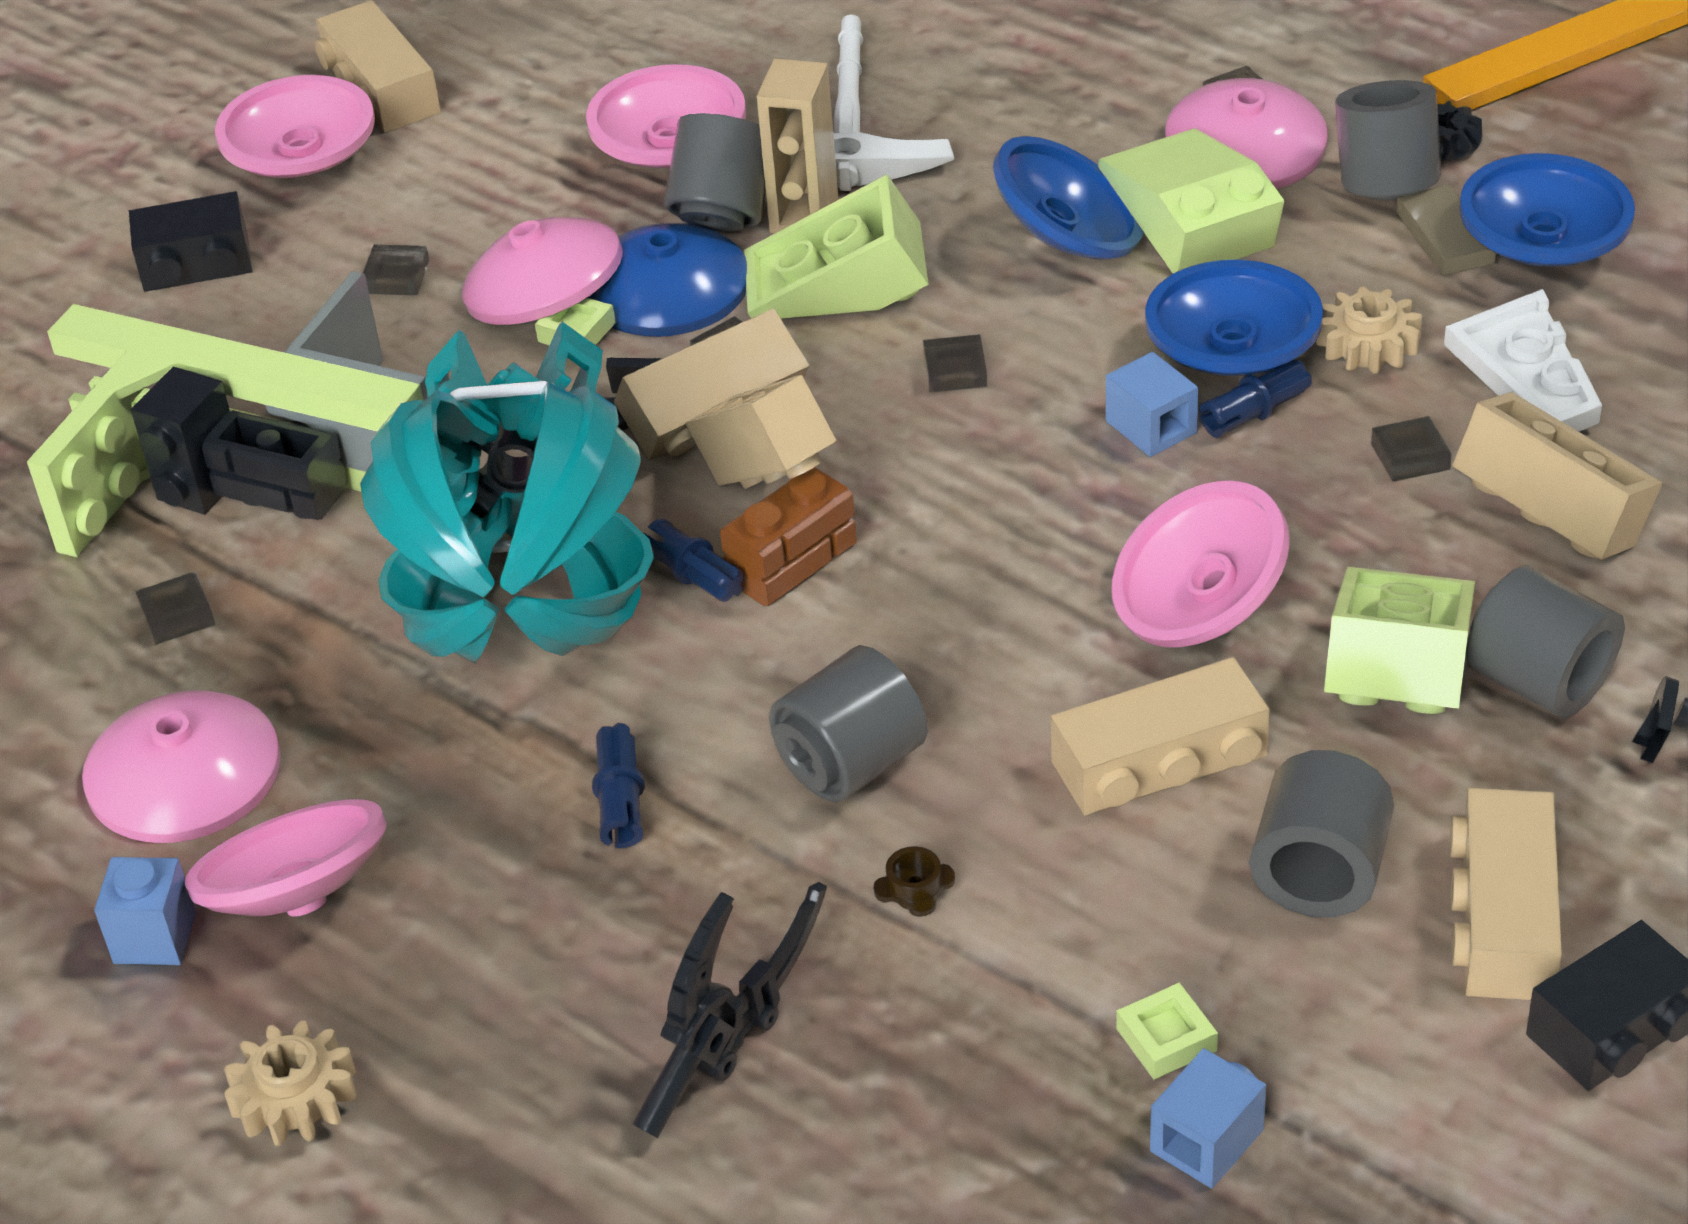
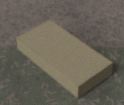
(1438, 228)

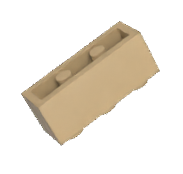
(377, 58)
(796, 141)
(689, 382)
(762, 434)
(1556, 475)
(1159, 735)
(1506, 892)

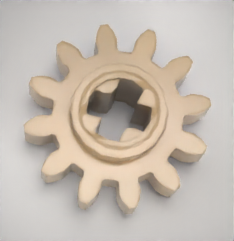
(1369, 329)
(290, 1082)

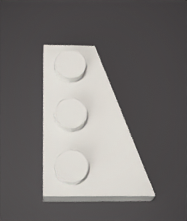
(1526, 354)

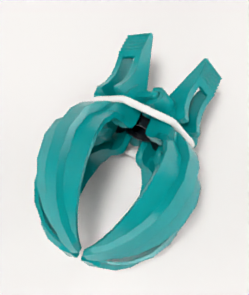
(553, 502)

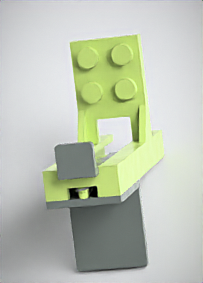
(321, 382)

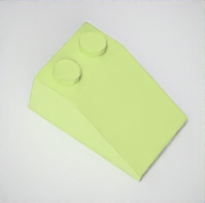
(1196, 198)
(841, 258)
(1399, 639)

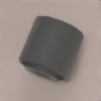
(1388, 138)
(716, 172)
(1544, 641)
(848, 723)
(1322, 834)

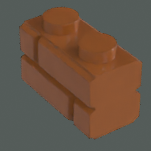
(790, 534)

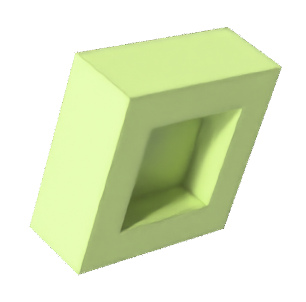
(587, 317)
(1166, 1030)

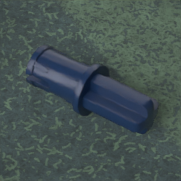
(1254, 398)
(695, 561)
(618, 786)

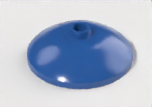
(1064, 199)
(1546, 209)
(674, 280)
(1234, 317)

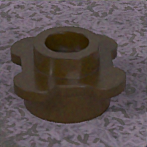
(914, 880)

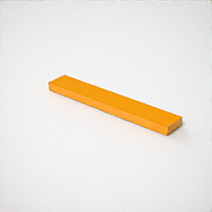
(1555, 50)

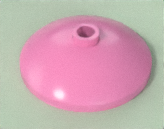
(640, 110)
(1259, 121)
(295, 126)
(541, 269)
(1200, 564)
(181, 766)
(288, 860)

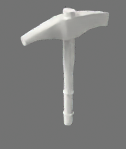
(863, 156)

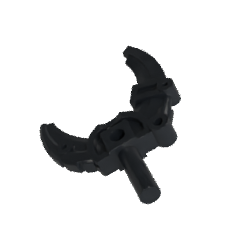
(706, 1016)

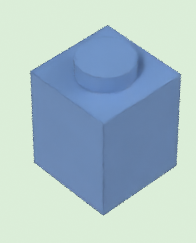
(1151, 404)
(145, 911)
(1208, 1117)

